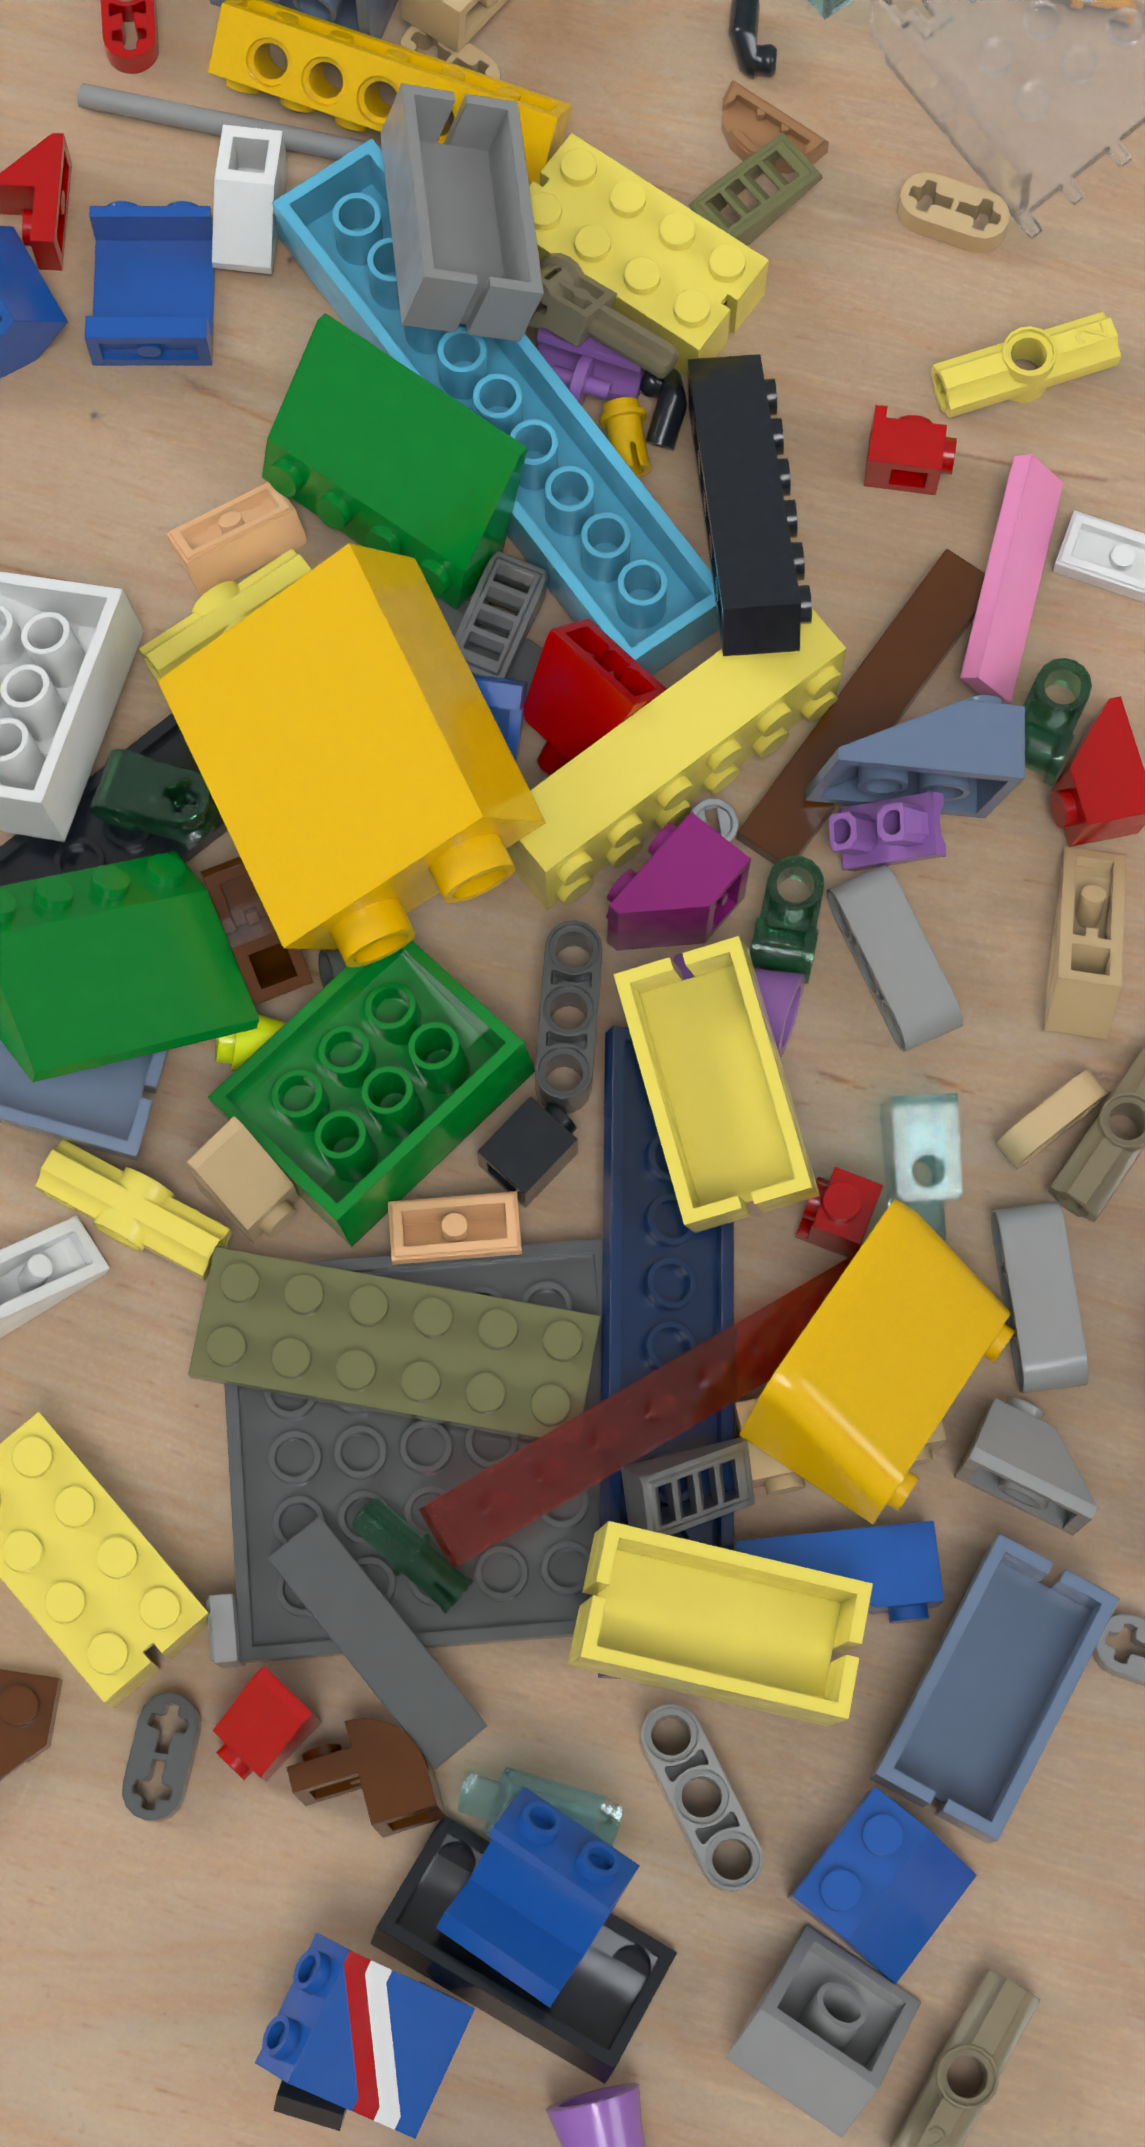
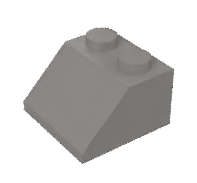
(824, 2031)

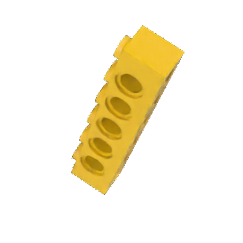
(244, 60)

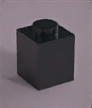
(529, 1149)

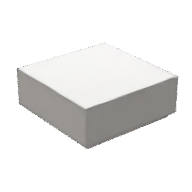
(224, 1630)

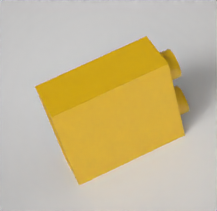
(352, 756)

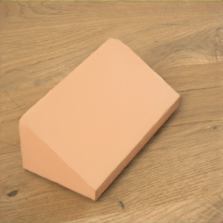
(237, 537)
(454, 1228)

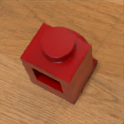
(907, 453)
(840, 1213)

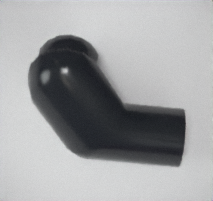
(743, 33)
(668, 410)

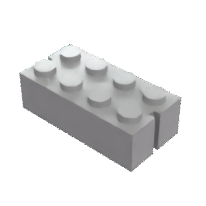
(460, 214)

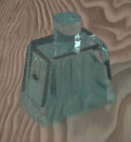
(928, 1132)
(490, 1798)

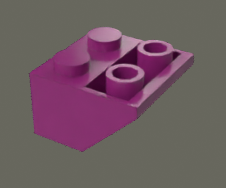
(680, 890)

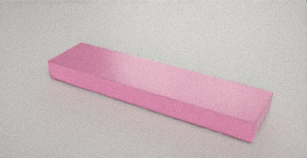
(1012, 578)

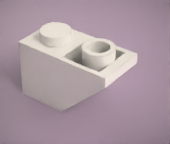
(246, 182)

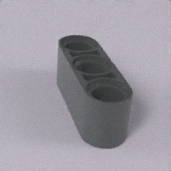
(564, 988)

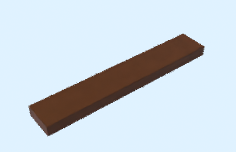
(868, 703)

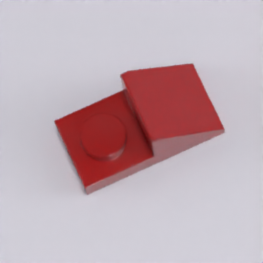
(39, 190)

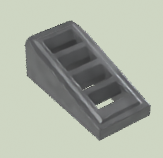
(510, 585)
(644, 1478)

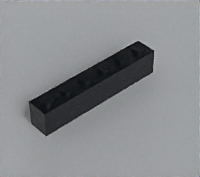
(745, 507)

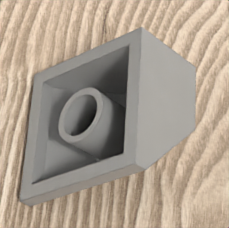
(1027, 1466)

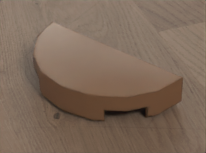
(753, 123)

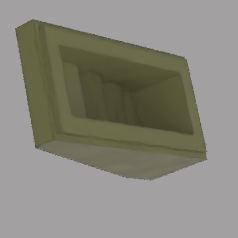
(742, 177)

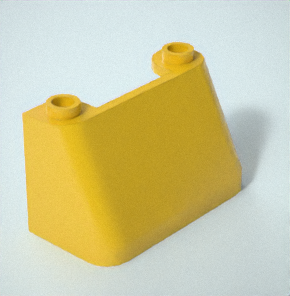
(879, 1366)

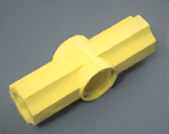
(1058, 352)
(219, 611)
(132, 1208)

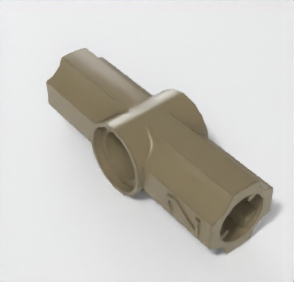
(1101, 1156)
(988, 2035)

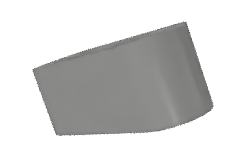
(894, 958)
(1042, 1297)
(701, 1763)

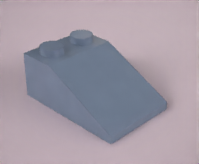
(961, 750)

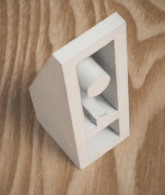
(46, 1271)

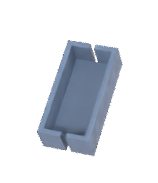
(87, 1107)
(994, 1689)

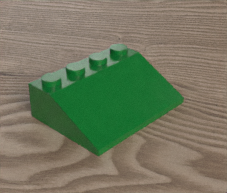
(393, 460)
(114, 967)
(374, 1085)

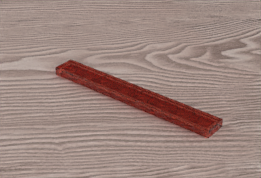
(623, 1426)

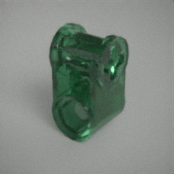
(1050, 724)
(144, 794)
(787, 930)

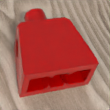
(583, 691)

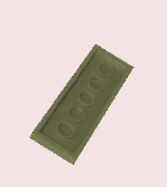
(392, 1346)

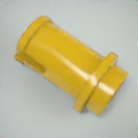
(625, 432)

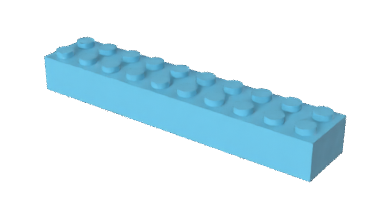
(577, 499)

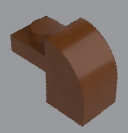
(260, 956)
(384, 1764)

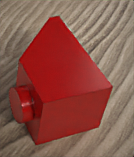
(1102, 783)
(263, 1727)

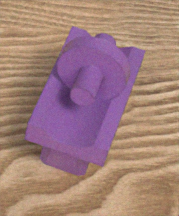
(590, 368)
(888, 831)

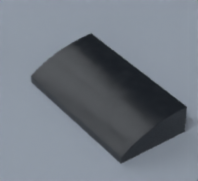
(594, 2010)

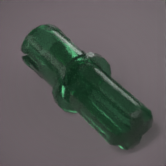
(411, 1554)

